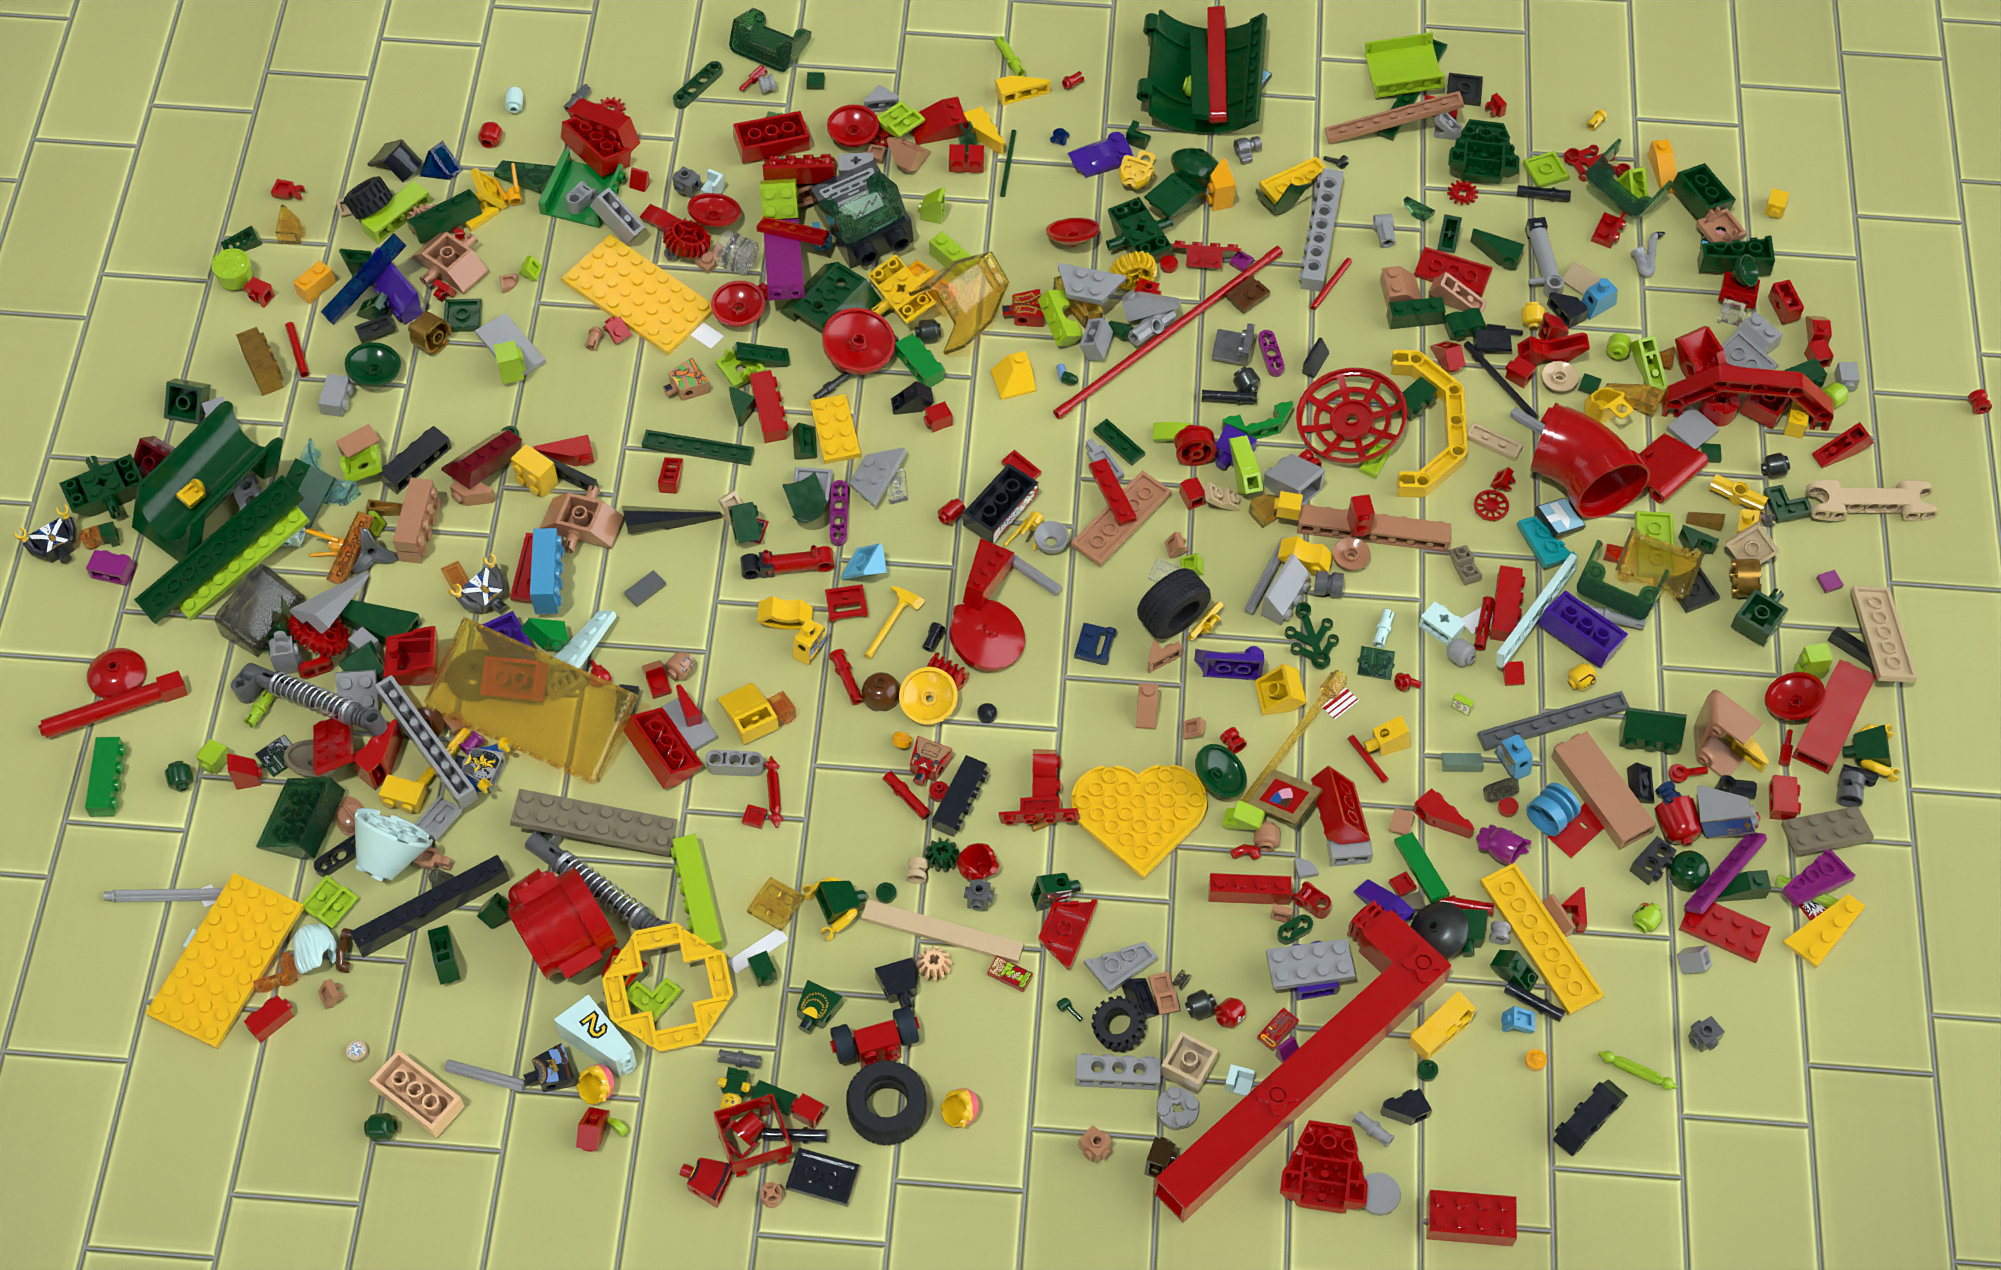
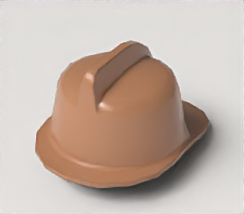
(345, 817)

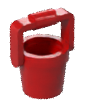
(748, 1129)

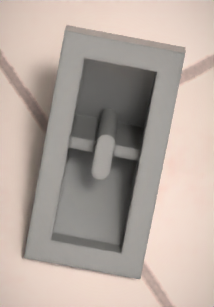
(881, 99)

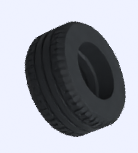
(1173, 603)
(881, 1076)

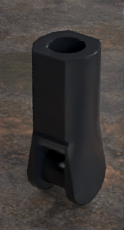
(1870, 776)

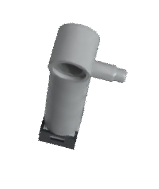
(1537, 232)

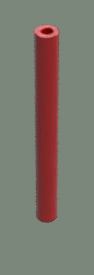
(1330, 284)

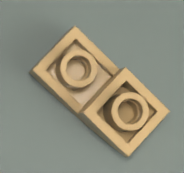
(1222, 498)

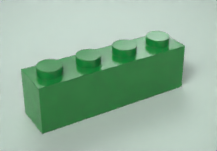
(105, 777)

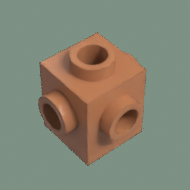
(1095, 1144)

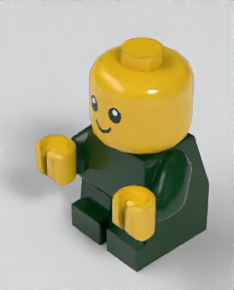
(734, 1087)

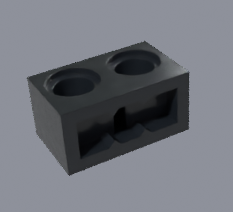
(1650, 859)

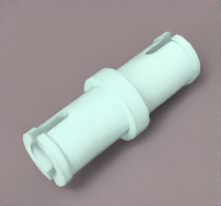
(1383, 628)

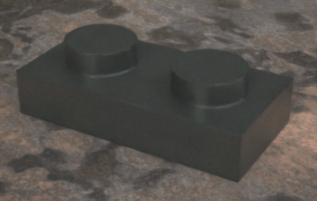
(375, 328)

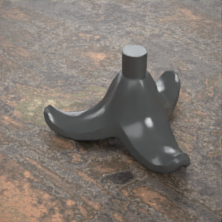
(371, 553)

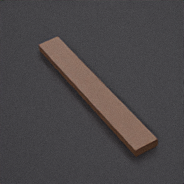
(1394, 117)

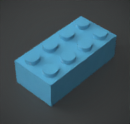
(546, 571)

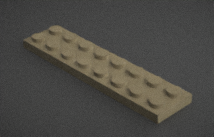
(593, 822)

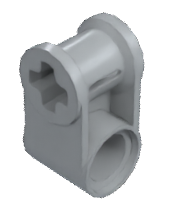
(580, 198)

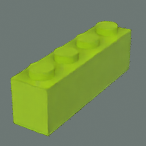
(395, 213)

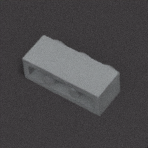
(617, 216)

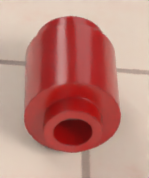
(951, 511)

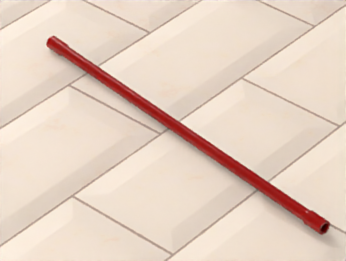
(1068, 405)

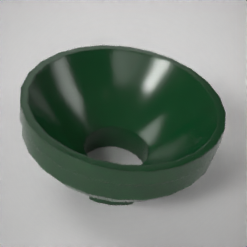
(1745, 271)

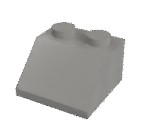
(1761, 332)

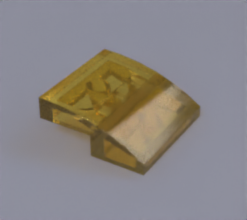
(775, 904)

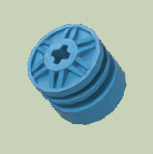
(1553, 809)

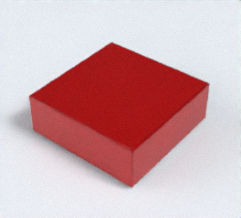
(754, 816)
(1402, 884)

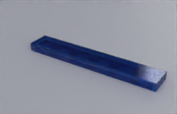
(363, 278)

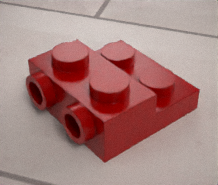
(1734, 291)

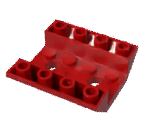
(804, 170)

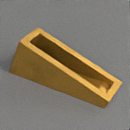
(383, 508)
(1707, 520)

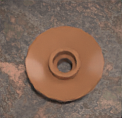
(1351, 547)

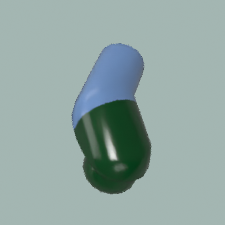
(1064, 376)

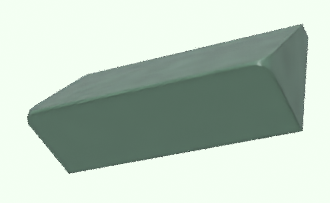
(1462, 762)

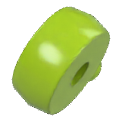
(617, 1126)

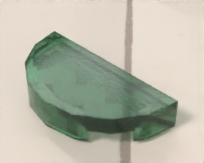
(1418, 209)

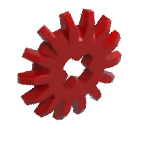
(618, 107)
(1462, 186)

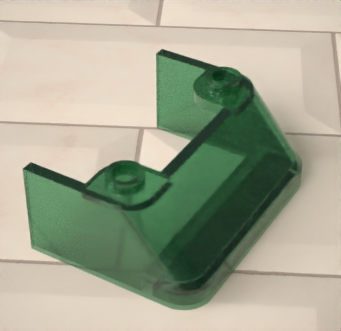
(1601, 178)
(1594, 588)

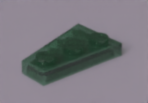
(528, 174)

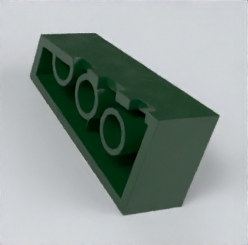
(1721, 256)

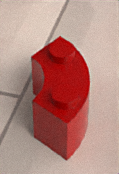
(1045, 772)

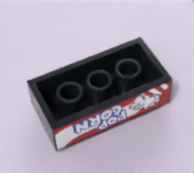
(1000, 503)

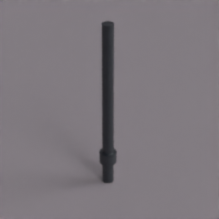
(1478, 356)

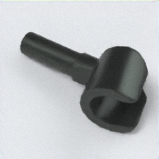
(1341, 162)

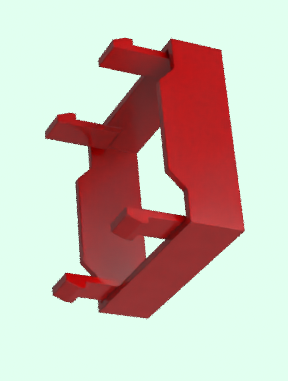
(722, 1119)

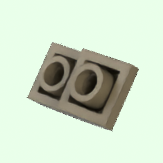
(1464, 564)

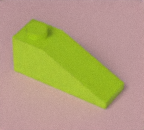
(1649, 362)

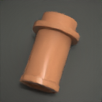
(595, 334)

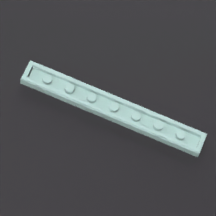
(1536, 610)

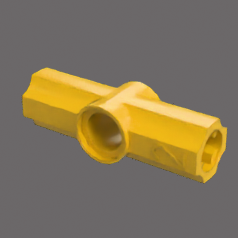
(1738, 493)

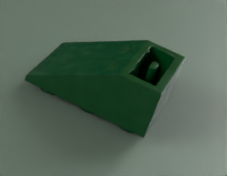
(1176, 194)

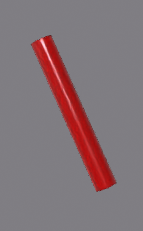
(297, 350)

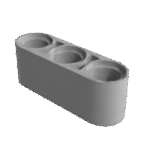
(727, 757)

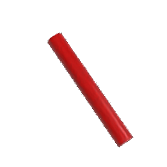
(1368, 759)

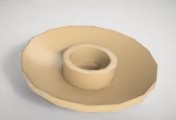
(1560, 370)

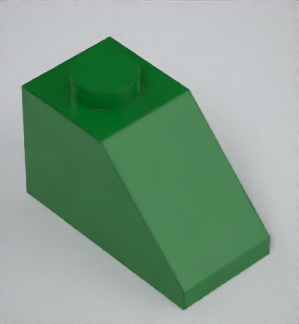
(546, 633)

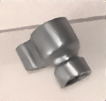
(1244, 146)

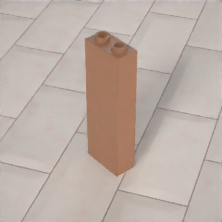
(1603, 790)

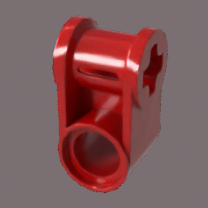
(1308, 899)

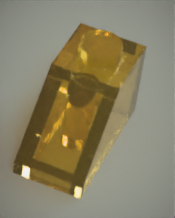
(289, 227)
(1263, 509)

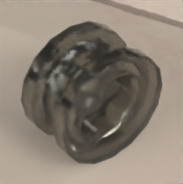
(1182, 980)

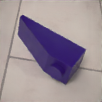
(1370, 891)

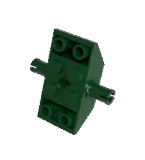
(1138, 229)
(102, 487)

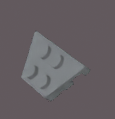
(1089, 284)
(876, 473)

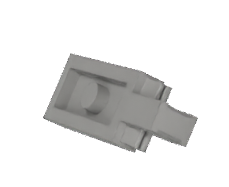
(1098, 452)

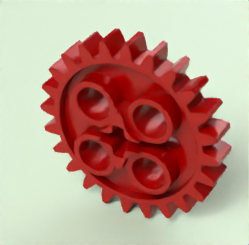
(330, 642)

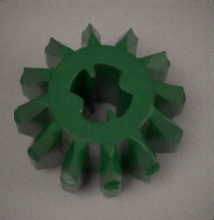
(935, 856)

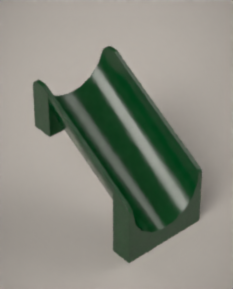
(212, 453)

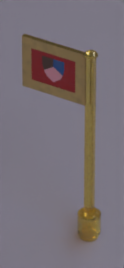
(1281, 793)

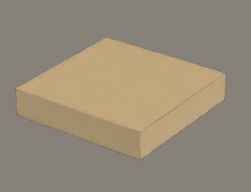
(1752, 543)

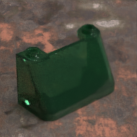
(765, 45)
(866, 212)

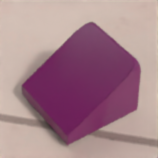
(1286, 1049)

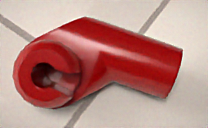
(1246, 849)

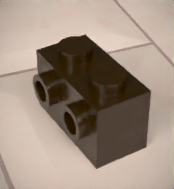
(1160, 1156)

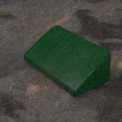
(804, 442)

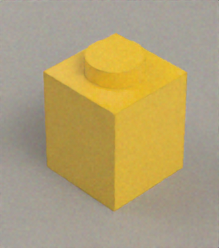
(1776, 203)
(1288, 505)

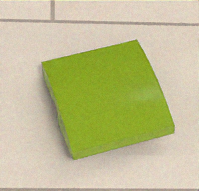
(900, 119)
(329, 902)

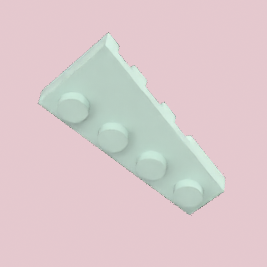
(583, 643)

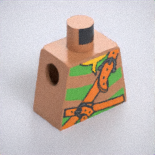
(687, 381)

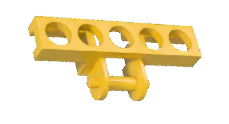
(1204, 628)

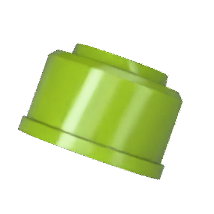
(232, 268)

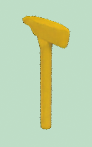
(904, 598)

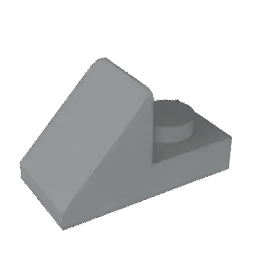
(1446, 127)

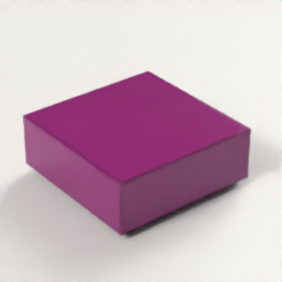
(1241, 261)
(1829, 581)

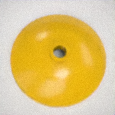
(926, 683)

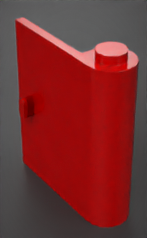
(1670, 466)

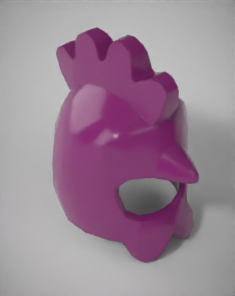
(1502, 843)

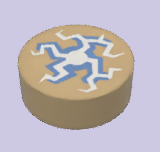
(356, 1051)

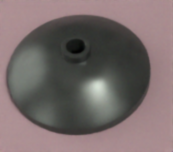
(1451, 928)

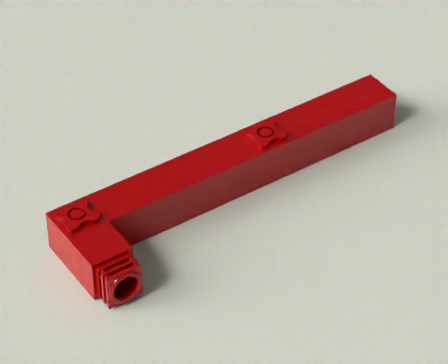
(1408, 977)

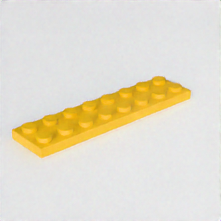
(1542, 939)

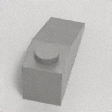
(1143, 304)

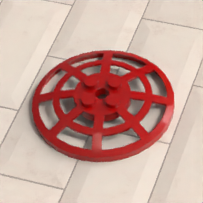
(1351, 408)

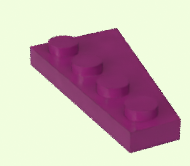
(1819, 878)

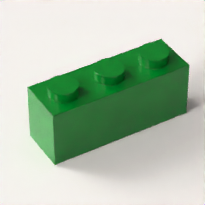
(919, 360)

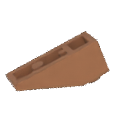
(1455, 293)

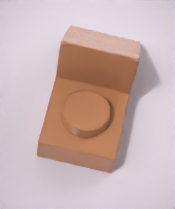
(1159, 657)

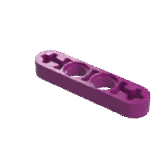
(838, 513)

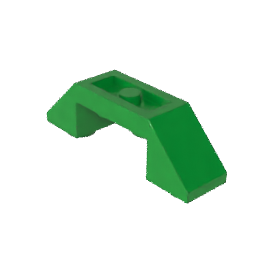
(1265, 428)

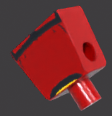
(707, 1179)

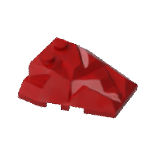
(1325, 1170)

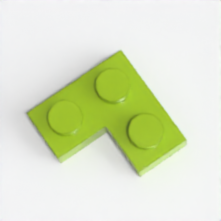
(654, 1001)

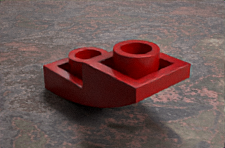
(657, 217)

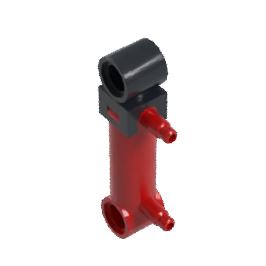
(768, 564)

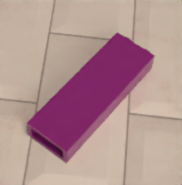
(783, 266)

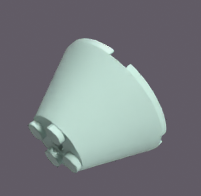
(386, 843)

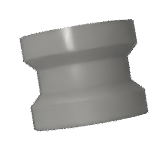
(767, 83)
(1500, 932)

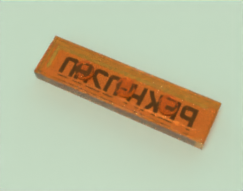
(350, 549)

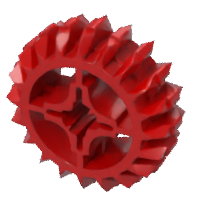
(686, 238)

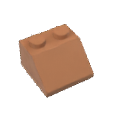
(1398, 285)

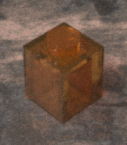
(783, 708)

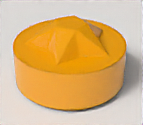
(901, 740)
(1535, 1060)

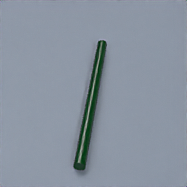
(1008, 163)

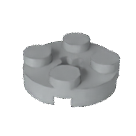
(1188, 1104)

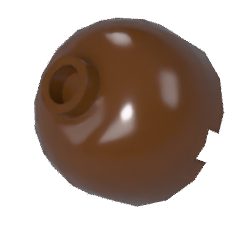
(881, 691)

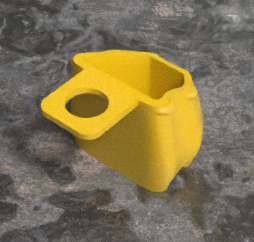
(1137, 172)
(1606, 404)

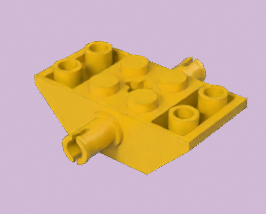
(894, 283)

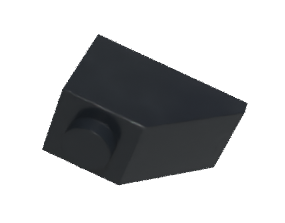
(1567, 308)

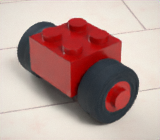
(876, 1041)

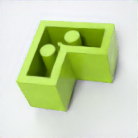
(510, 361)

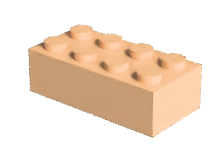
(417, 1093)

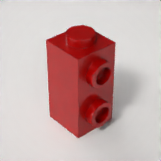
(269, 1018)

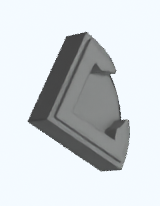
(1305, 868)

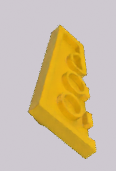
(1297, 175)
(1823, 932)

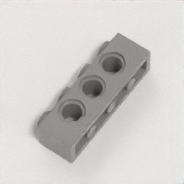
(1109, 1079)

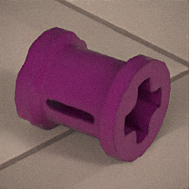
(471, 742)

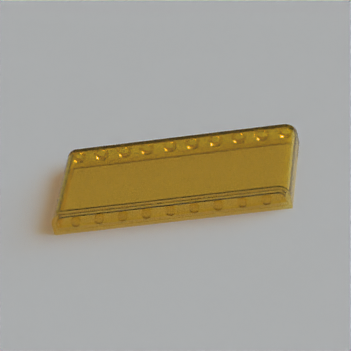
(530, 700)

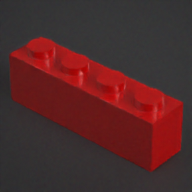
(768, 406)
(1507, 601)
(1249, 889)

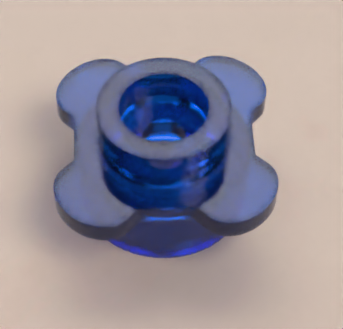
(1059, 136)

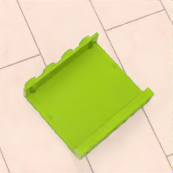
(1403, 65)

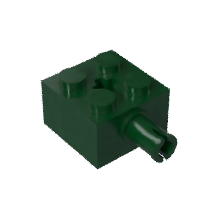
(1760, 616)

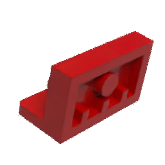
(1608, 229)

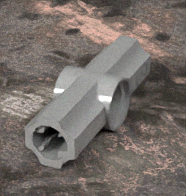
(1151, 326)

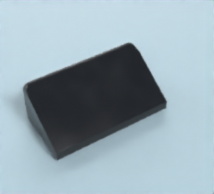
(1492, 340)
(1315, 358)
(1641, 782)
(1139, 992)

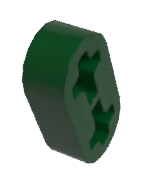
(1292, 925)

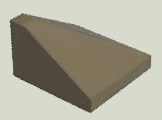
(1415, 901)

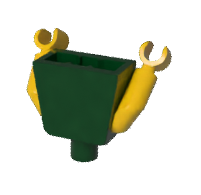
(1873, 751)
(837, 901)

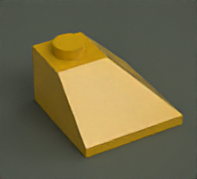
(1014, 376)

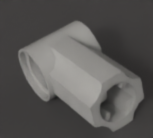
(1384, 226)

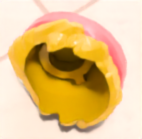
(595, 1084)
(959, 1107)

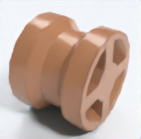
(771, 1190)

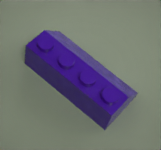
(400, 294)
(1582, 629)

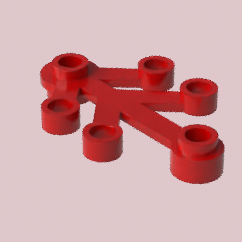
(1576, 157)

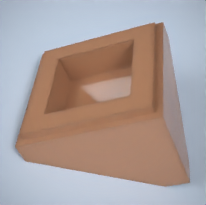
(1193, 728)

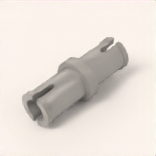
(1373, 1129)

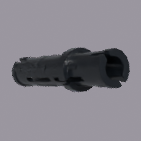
(1547, 193)
(1229, 396)
(1543, 1006)
(799, 1135)

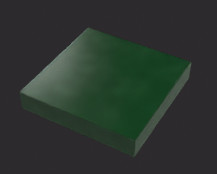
(463, 314)

